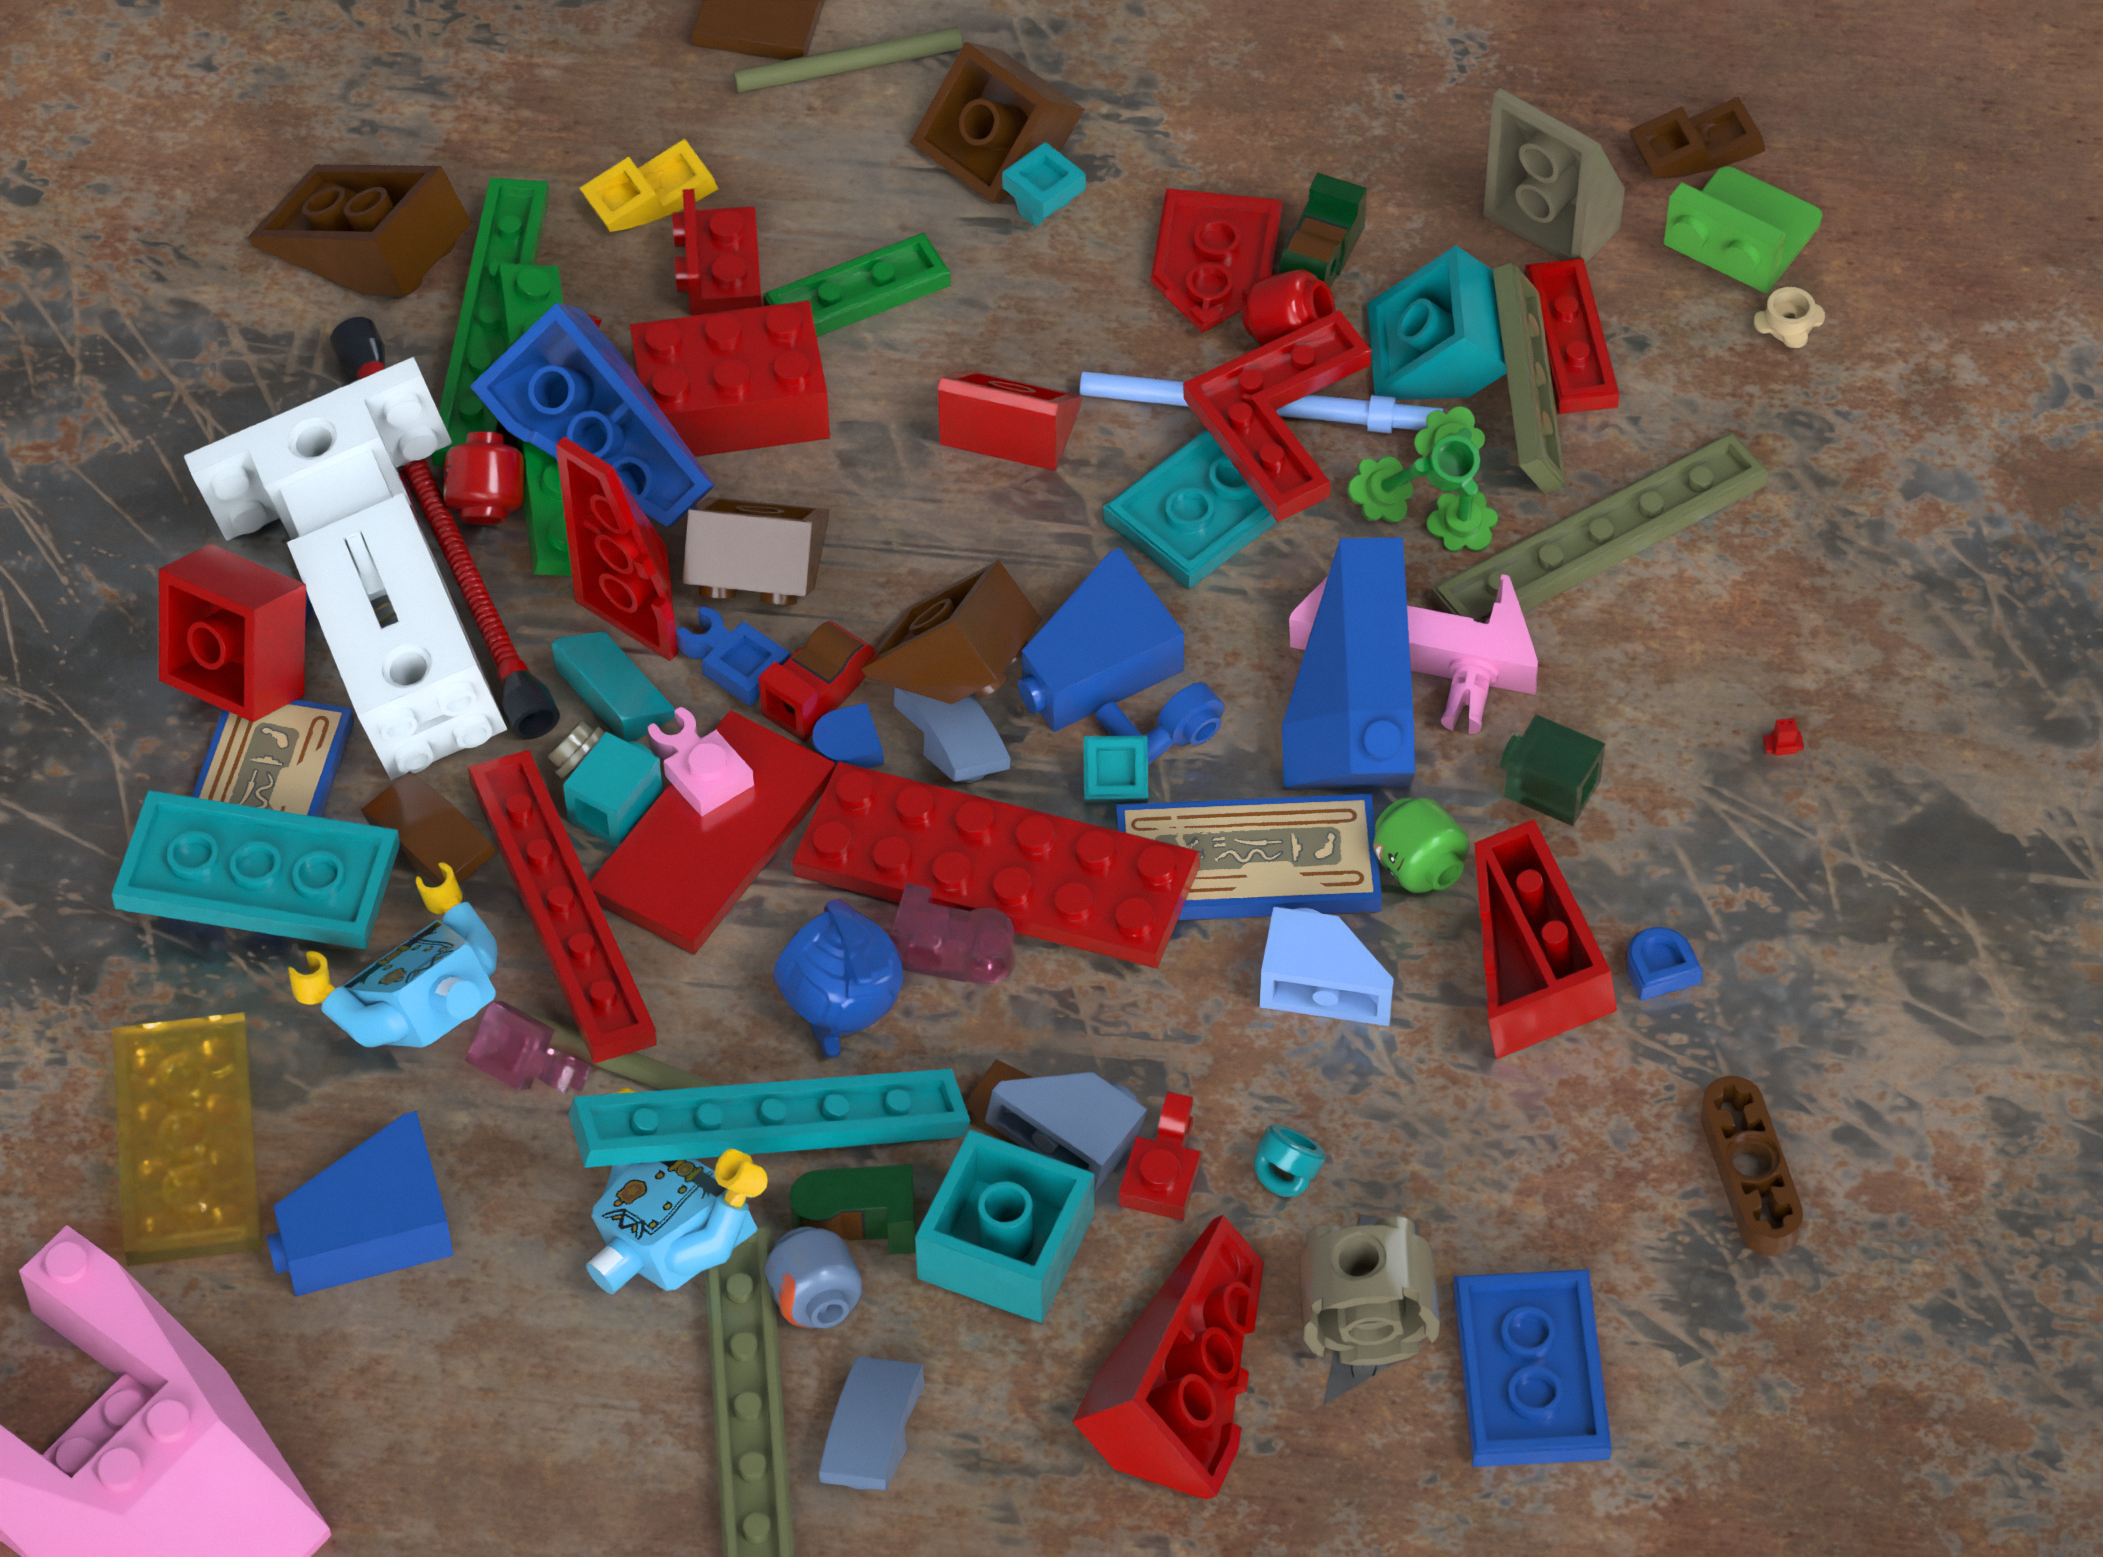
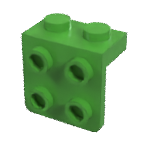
(1740, 226)

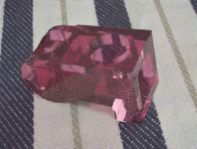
(952, 941)

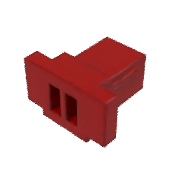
(1784, 738)

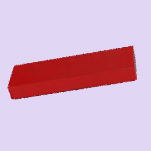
(1574, 337)

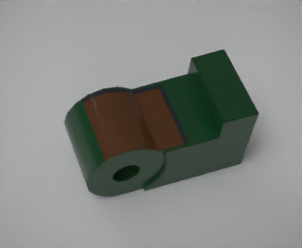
(1326, 229)
(858, 1204)

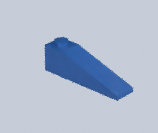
(578, 386)
(1354, 686)

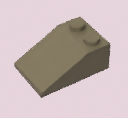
(1549, 182)

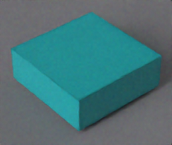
(1115, 769)

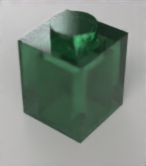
(1552, 769)

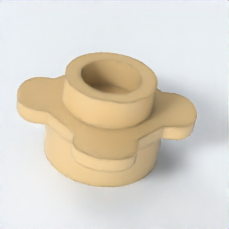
(1790, 316)

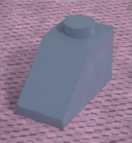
(1069, 1119)

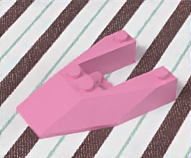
(164, 1455)

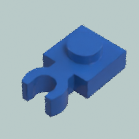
(731, 658)

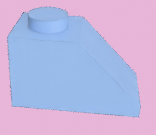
(1322, 970)

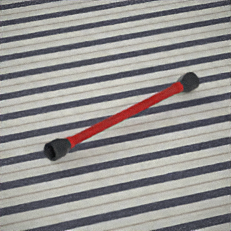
(524, 697)

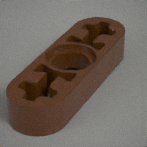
(1745, 1191)

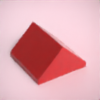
(1005, 418)

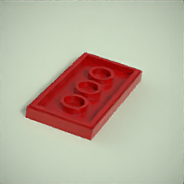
(689, 870)

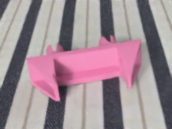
(1457, 649)

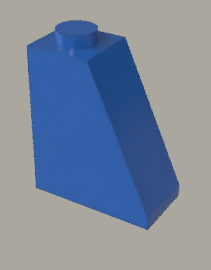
(1100, 646)
(363, 1214)

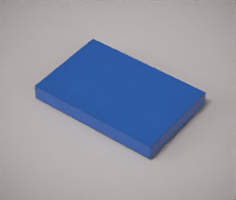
(1531, 1368)

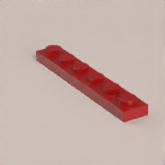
(562, 907)

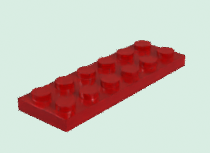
(1040, 869)

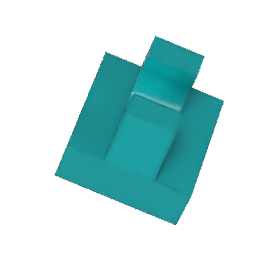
(1043, 183)

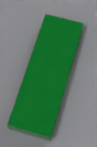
(867, 284)

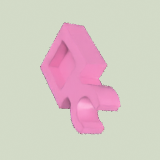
(700, 768)

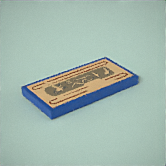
(278, 760)
(1269, 852)

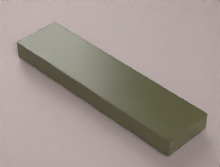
(1529, 378)

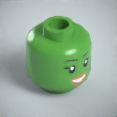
(1420, 844)

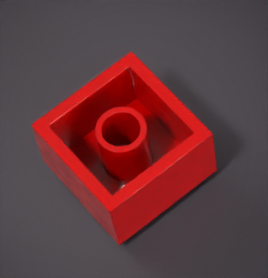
(232, 632)

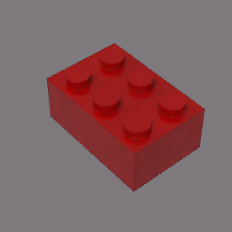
(736, 377)

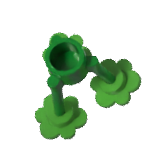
(1449, 464)

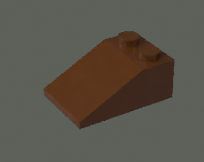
(366, 225)

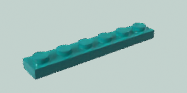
(767, 1117)

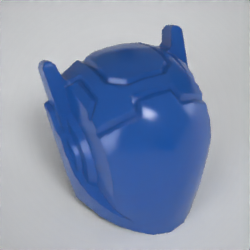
(839, 974)

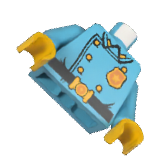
(418, 986)
(673, 1218)

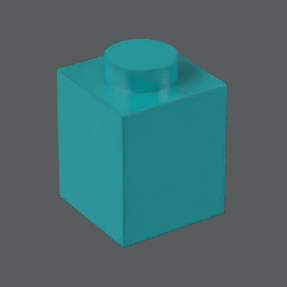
(613, 788)

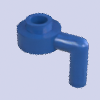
(1186, 719)

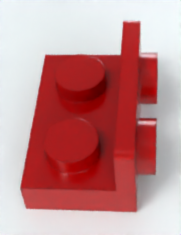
(719, 258)

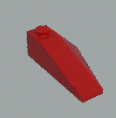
(615, 552)
(1173, 1380)

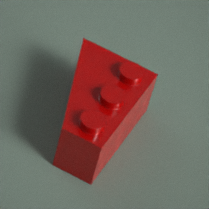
(1536, 944)

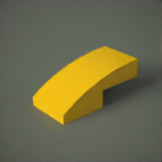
(637, 196)

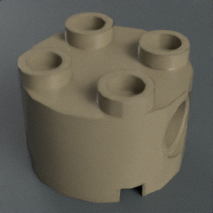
(1368, 1291)

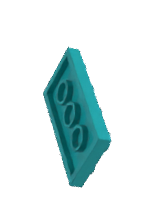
(256, 869)

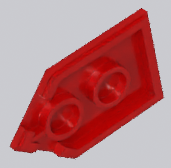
(1213, 252)

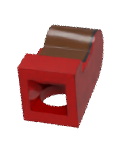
(814, 679)

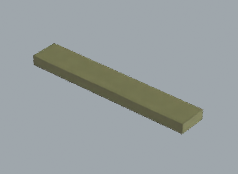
(1608, 530)
(748, 1404)

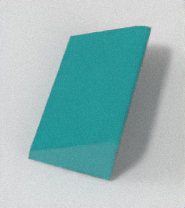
(611, 684)

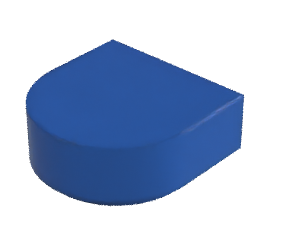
(848, 737)
(1661, 963)

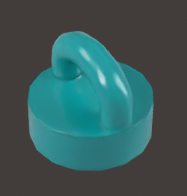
(1290, 1152)

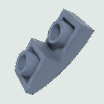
(956, 735)
(870, 1423)

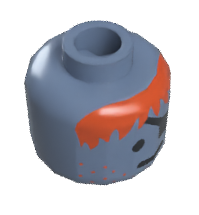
(812, 1275)

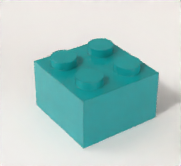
(1005, 1226)

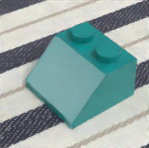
(1437, 331)

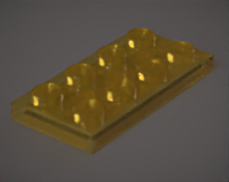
(186, 1139)

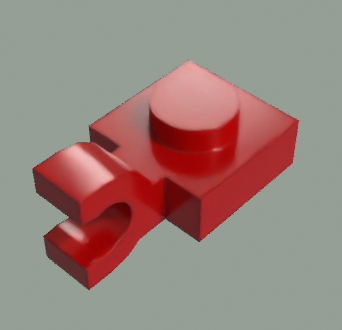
(1162, 1170)

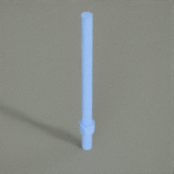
(1379, 414)

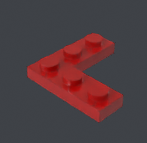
(1241, 400)

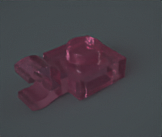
(516, 1051)

